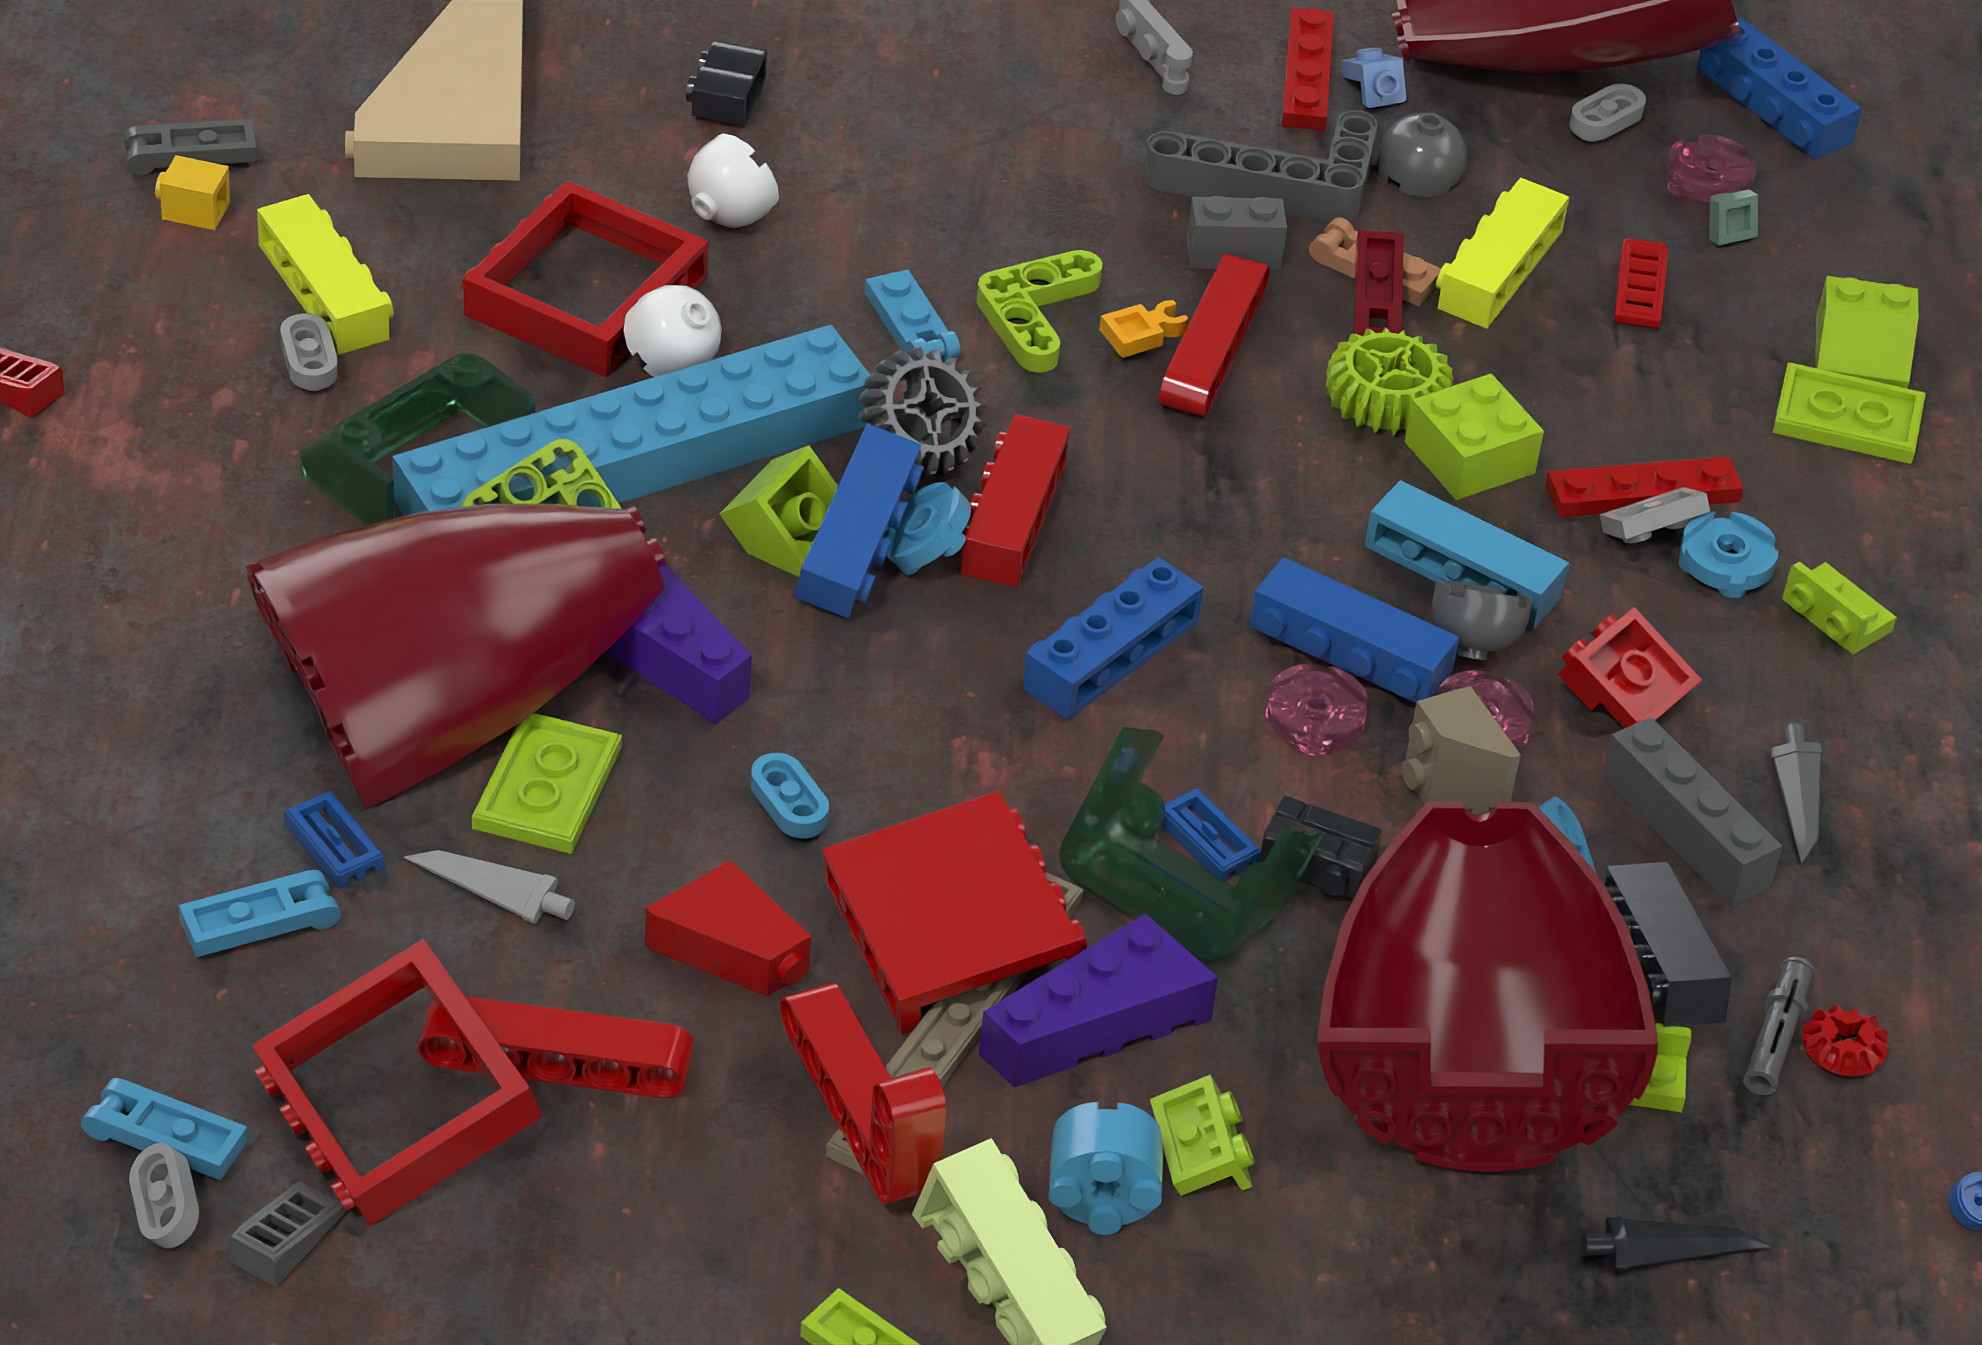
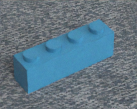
(1462, 548)

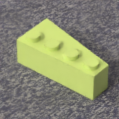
(1007, 1250)

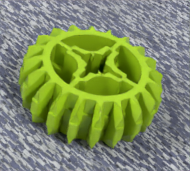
(1381, 374)

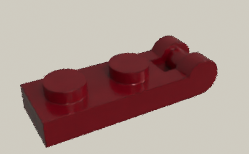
(1378, 280)

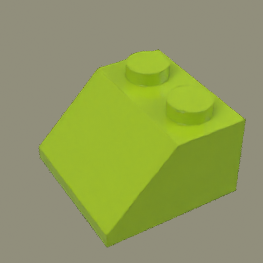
(1867, 330)
(782, 509)

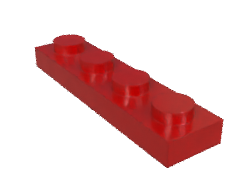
(1307, 69)
(1612, 487)

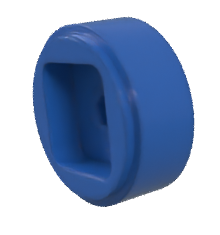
(1966, 1201)

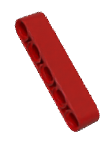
(1214, 335)
(569, 1047)

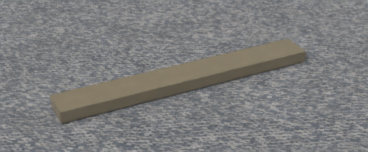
(949, 1031)

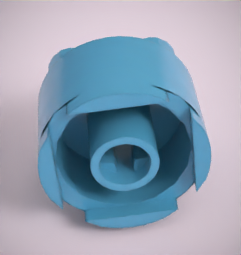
(1106, 1166)

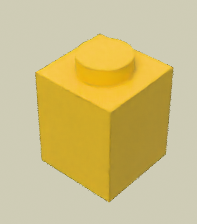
(194, 192)

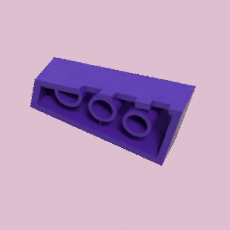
(687, 652)
(1097, 1001)

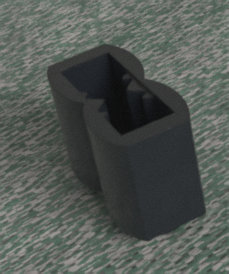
(727, 82)

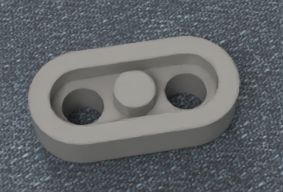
(1607, 112)
(309, 351)
(164, 1195)

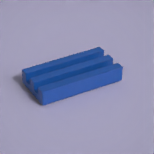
(1201, 837)
(352, 866)

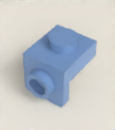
(1379, 76)

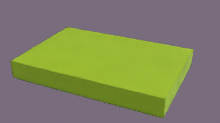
(1849, 413)
(547, 782)

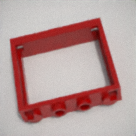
(555, 331)
(439, 1152)

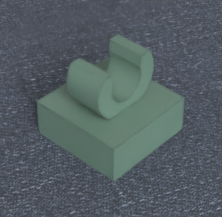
(1733, 216)

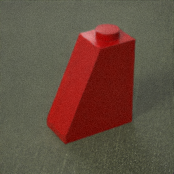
(730, 931)

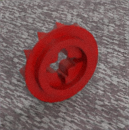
(1845, 1056)

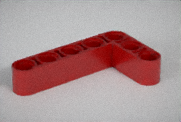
(886, 1121)

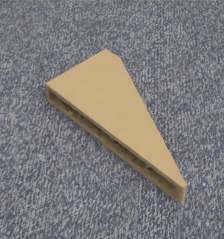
(448, 101)

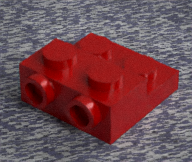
(1628, 670)

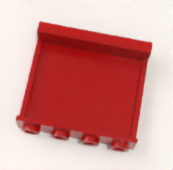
(949, 904)

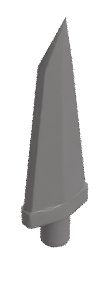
(510, 888)

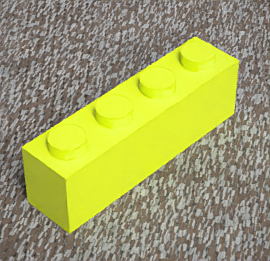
(1501, 252)
(324, 273)

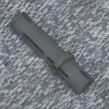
(1792, 985)

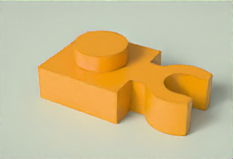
(1137, 330)

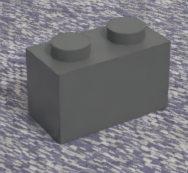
(1238, 227)

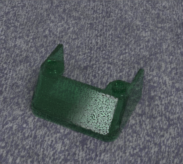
(344, 455)
(1119, 858)

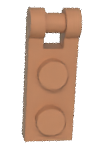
(1338, 250)

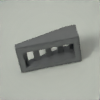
(275, 1264)

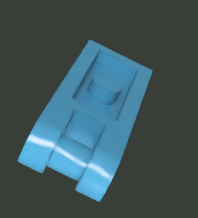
(910, 315)
(259, 912)
(202, 1137)

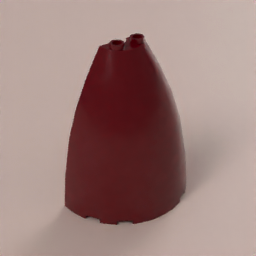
(1559, 33)
(450, 625)
(1485, 994)

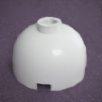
(729, 184)
(672, 329)

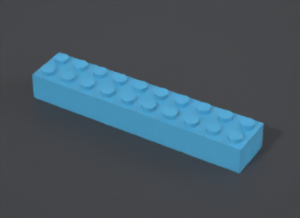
(660, 427)

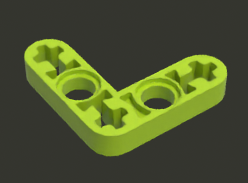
(1010, 295)
(564, 487)

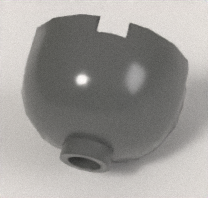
(1422, 155)
(1480, 616)

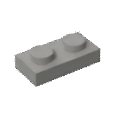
(1667, 510)

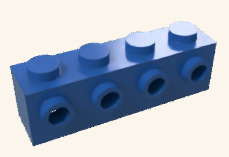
(1782, 91)
(858, 520)
(1353, 631)
(1112, 637)

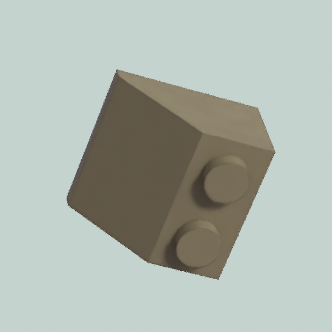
(1459, 753)

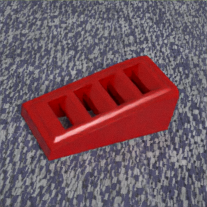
(1642, 281)
(35, 383)

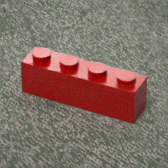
(1014, 499)

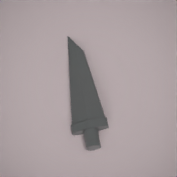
(1799, 779)

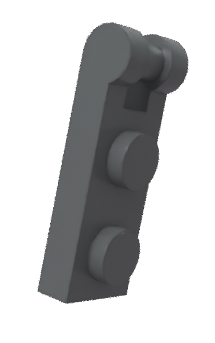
(205, 141)

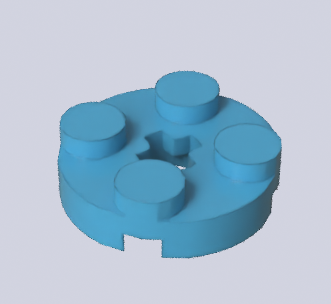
(929, 527)
(1706, 556)

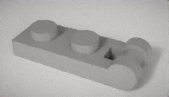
(1156, 43)

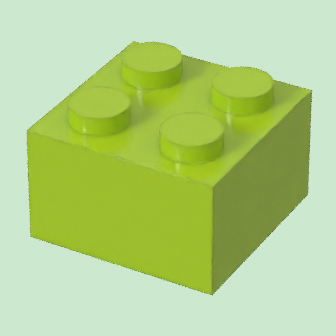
(1473, 436)

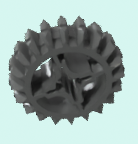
(936, 391)

